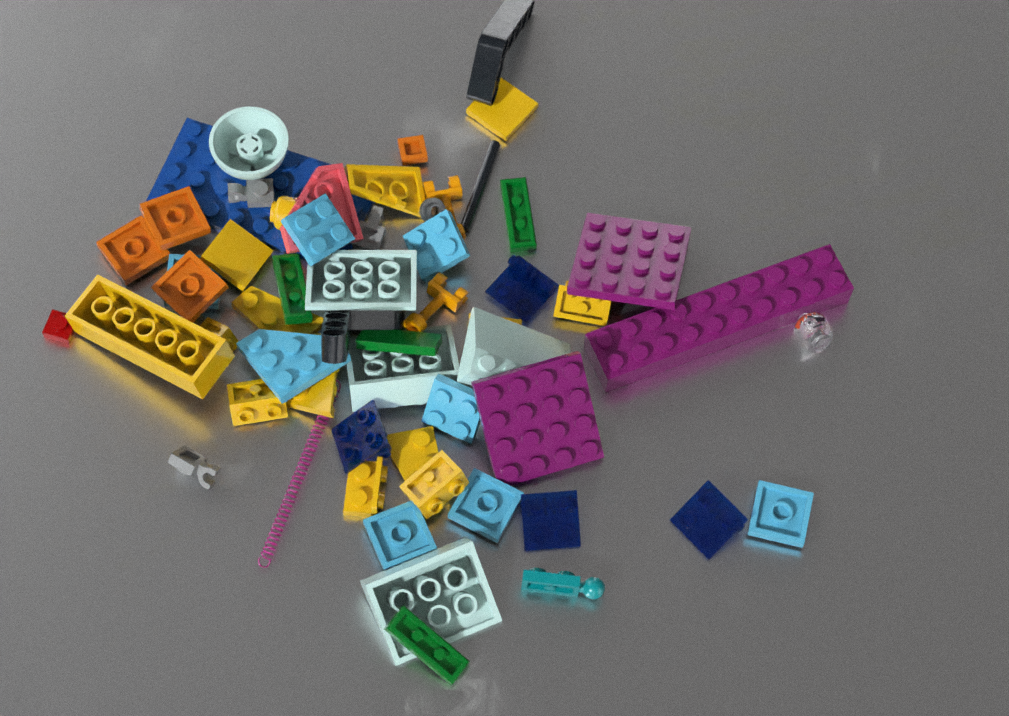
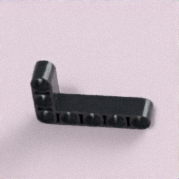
(493, 46)
(338, 327)

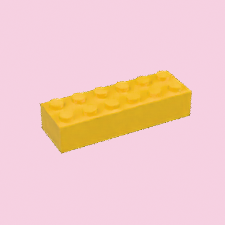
(150, 336)

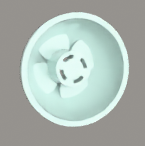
(249, 142)

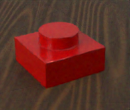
(58, 327)

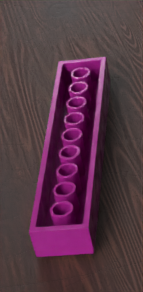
(717, 318)

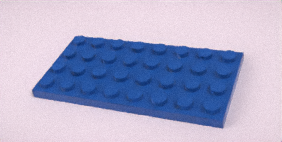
(193, 166)

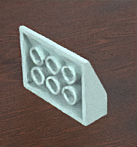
(363, 281)
(502, 345)
(399, 377)
(440, 588)

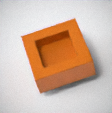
(412, 150)

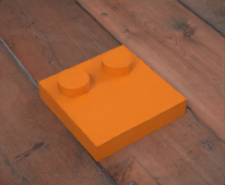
(175, 218)
(132, 250)
(189, 287)

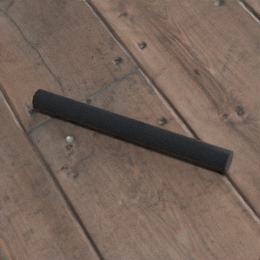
(480, 185)

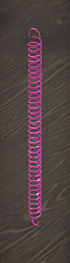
(301, 472)

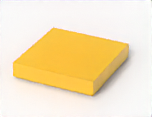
(507, 112)
(236, 255)

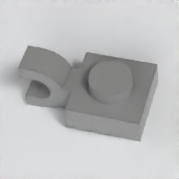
(256, 193)
(372, 231)
(190, 463)

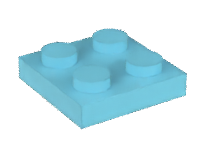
(317, 229)
(437, 245)
(452, 409)
(485, 505)
(780, 514)
(399, 535)

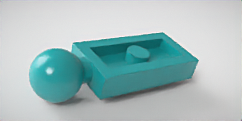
(562, 583)

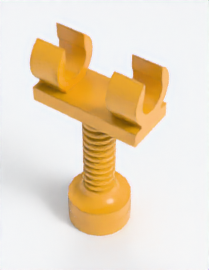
(446, 196)
(435, 288)

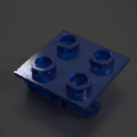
(522, 288)
(361, 437)
(709, 519)
(550, 520)

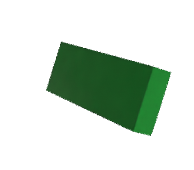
(518, 215)
(291, 288)
(399, 341)
(426, 645)

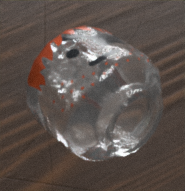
(813, 332)

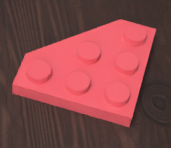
(332, 181)

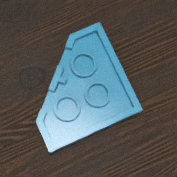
(286, 360)

